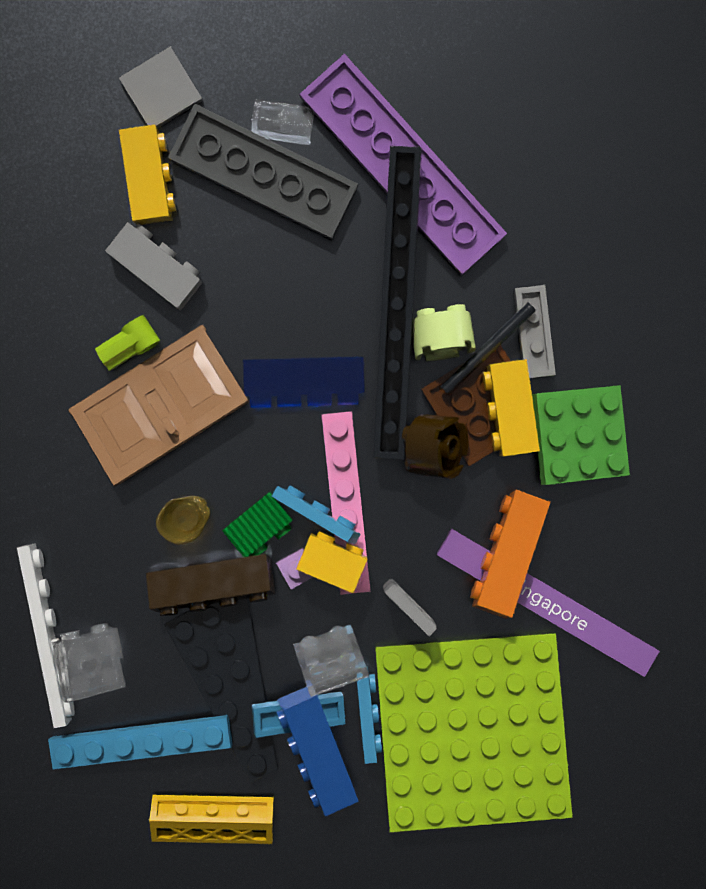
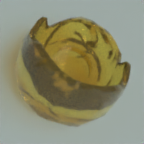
(182, 519)

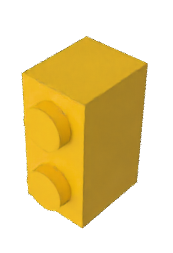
(332, 562)

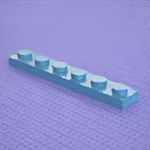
(140, 742)

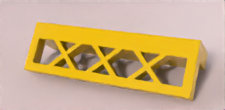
(212, 815)

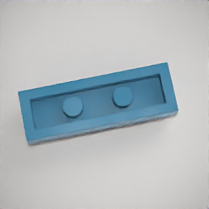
(317, 513)
(368, 716)
(267, 722)

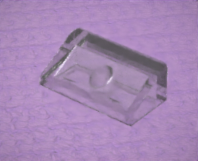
(282, 122)

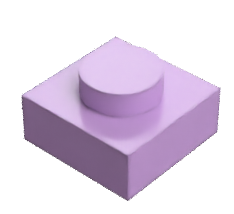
(288, 569)

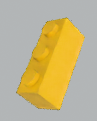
(147, 174)
(511, 408)

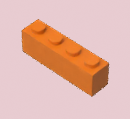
(510, 553)

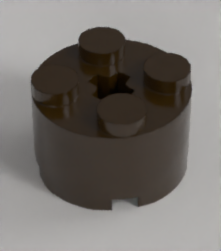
(435, 446)

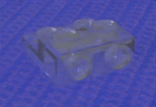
(330, 660)
(89, 662)

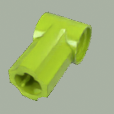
(134, 339)

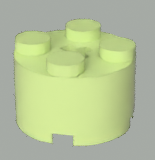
(442, 333)

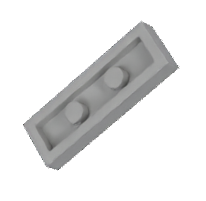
(535, 332)

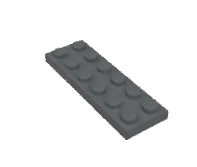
(263, 171)

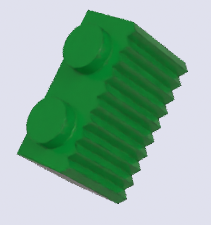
(258, 525)

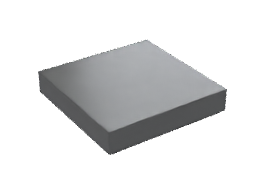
(161, 88)
(409, 606)

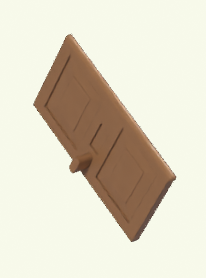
(158, 405)

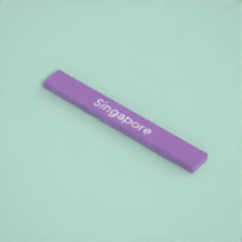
(558, 608)

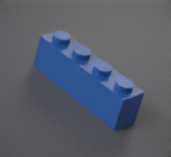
(317, 750)

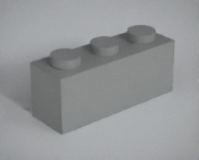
(155, 265)

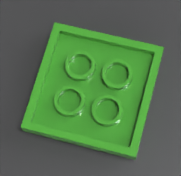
(581, 435)

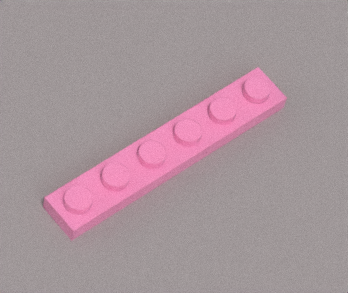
(345, 482)

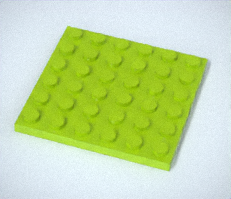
(473, 732)

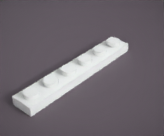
(43, 622)

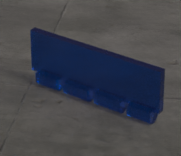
(303, 376)

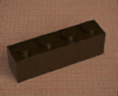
(209, 584)

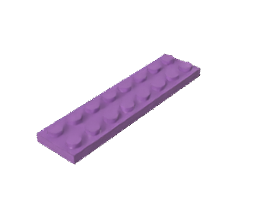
(368, 128)

